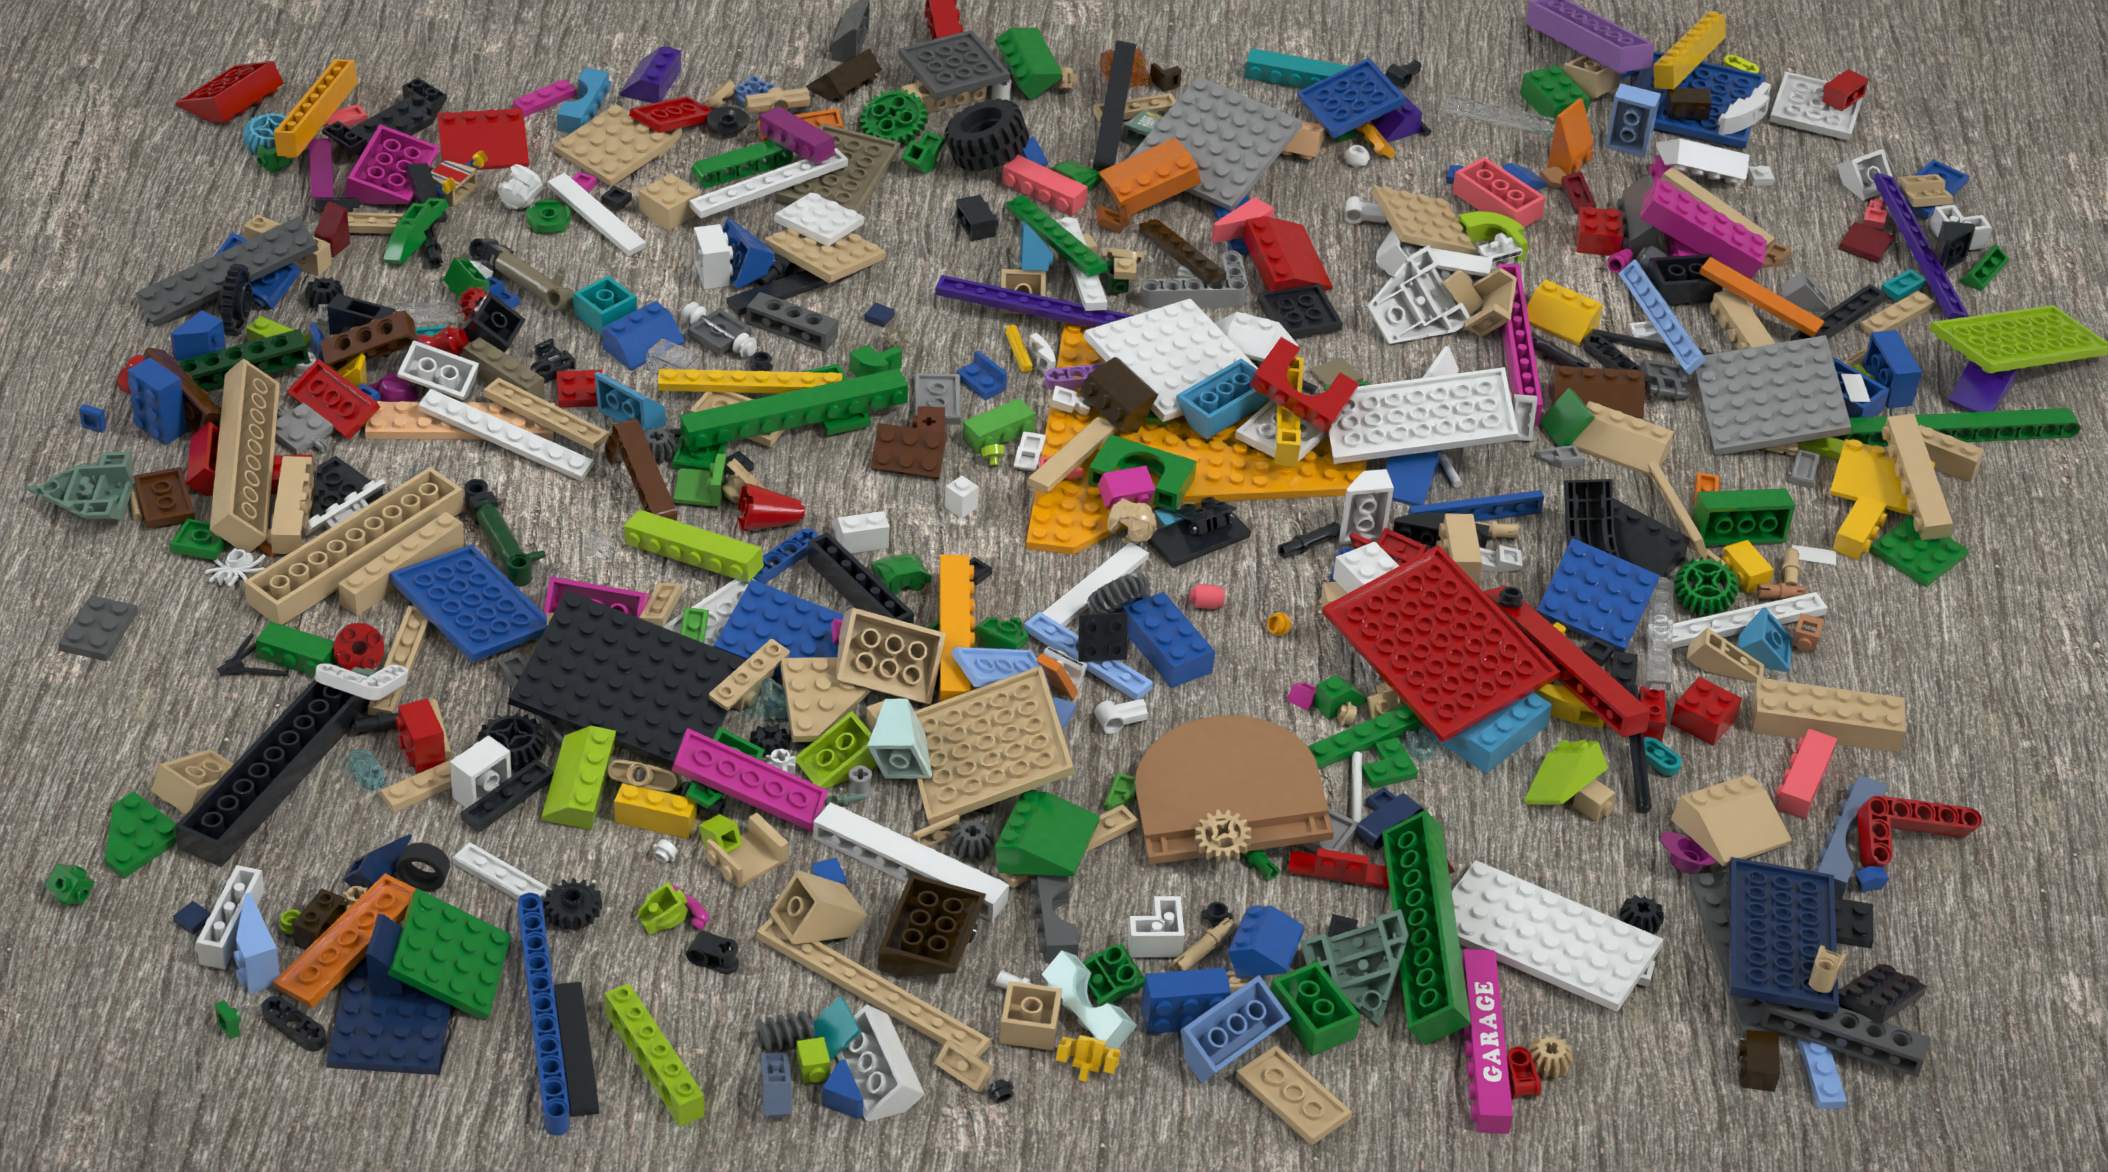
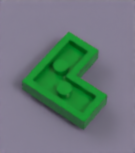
(1393, 766)

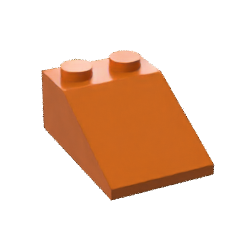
(1571, 139)

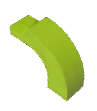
(1486, 225)

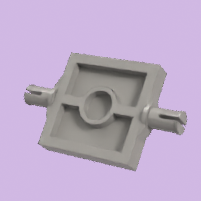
(302, 429)

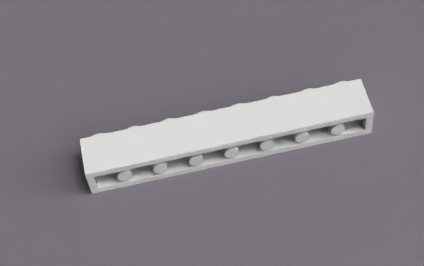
(902, 855)

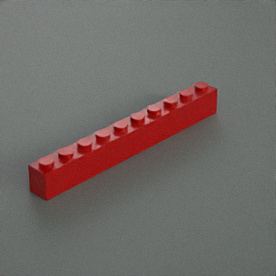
(1578, 671)

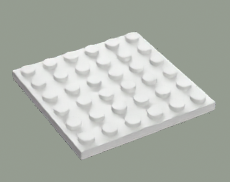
(1167, 350)

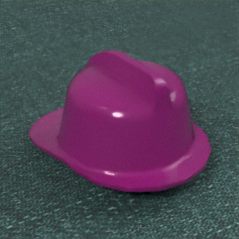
(395, 389)
(1685, 853)

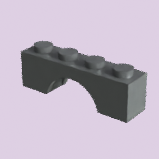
(1056, 933)

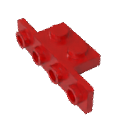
(1397, 546)
(1339, 867)

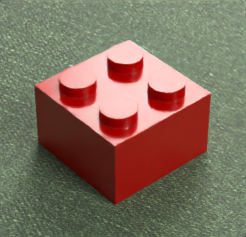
(1599, 231)
(1706, 711)
(420, 735)

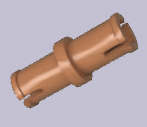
(1779, 591)

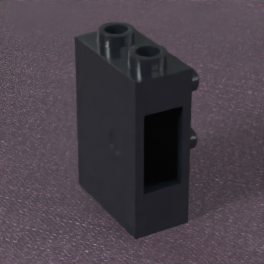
(351, 312)

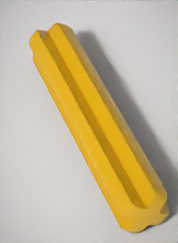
(1018, 348)

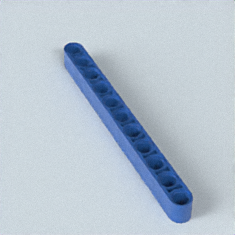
(543, 1014)

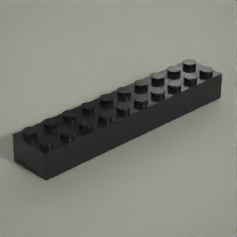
(268, 772)

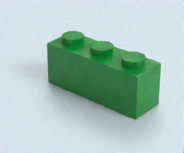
(294, 648)

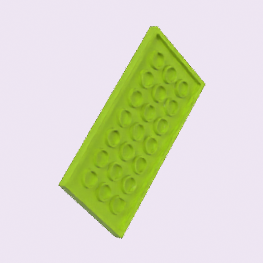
(2020, 338)

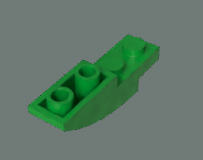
(410, 229)

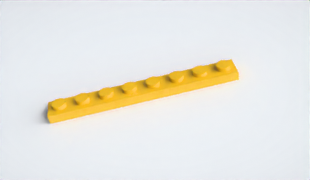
(741, 381)

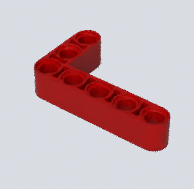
(1957, 822)

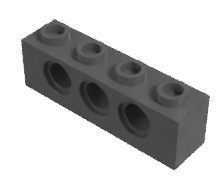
(792, 321)

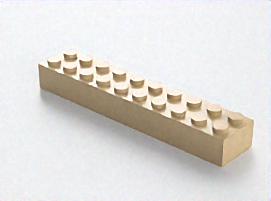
(245, 457)
(320, 564)

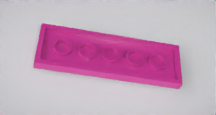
(749, 779)

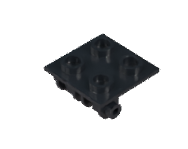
(1206, 515)
(1102, 637)

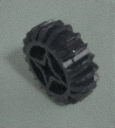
(519, 735)

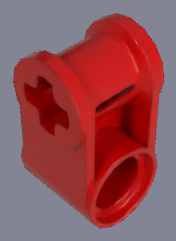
(1522, 1073)

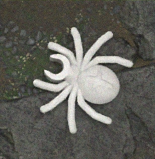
(236, 564)

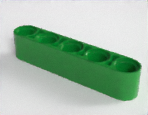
(740, 163)

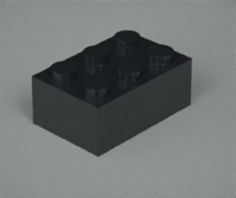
(1679, 279)

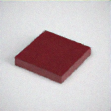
(1866, 242)

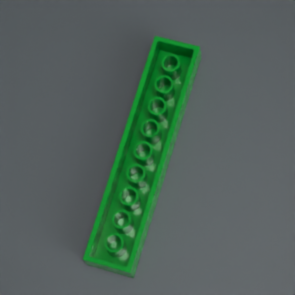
(1432, 956)

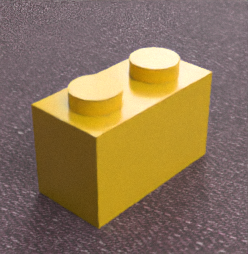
(1748, 565)

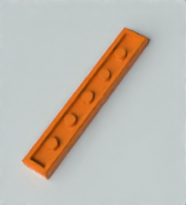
(1761, 297)

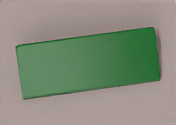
(1985, 268)

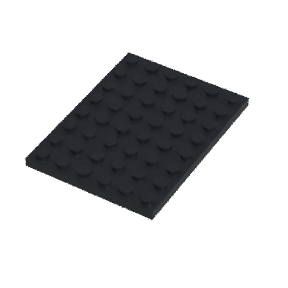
(623, 677)

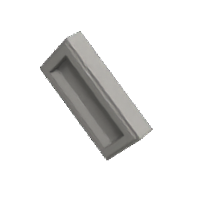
(1804, 468)

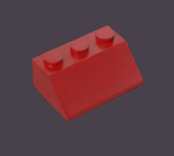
(203, 459)

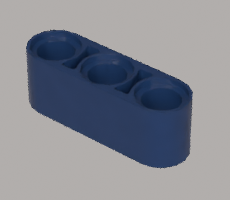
(1385, 817)

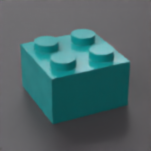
(603, 303)

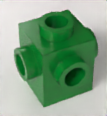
(70, 884)

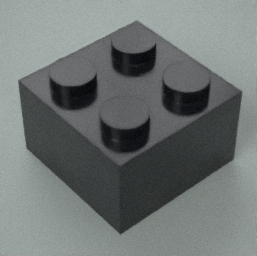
(493, 323)

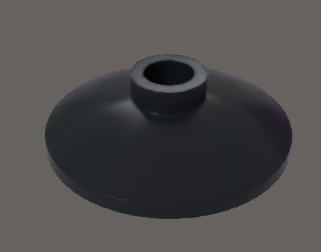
(728, 119)

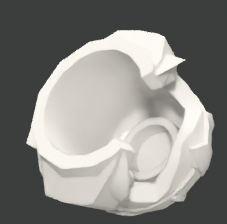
(520, 188)

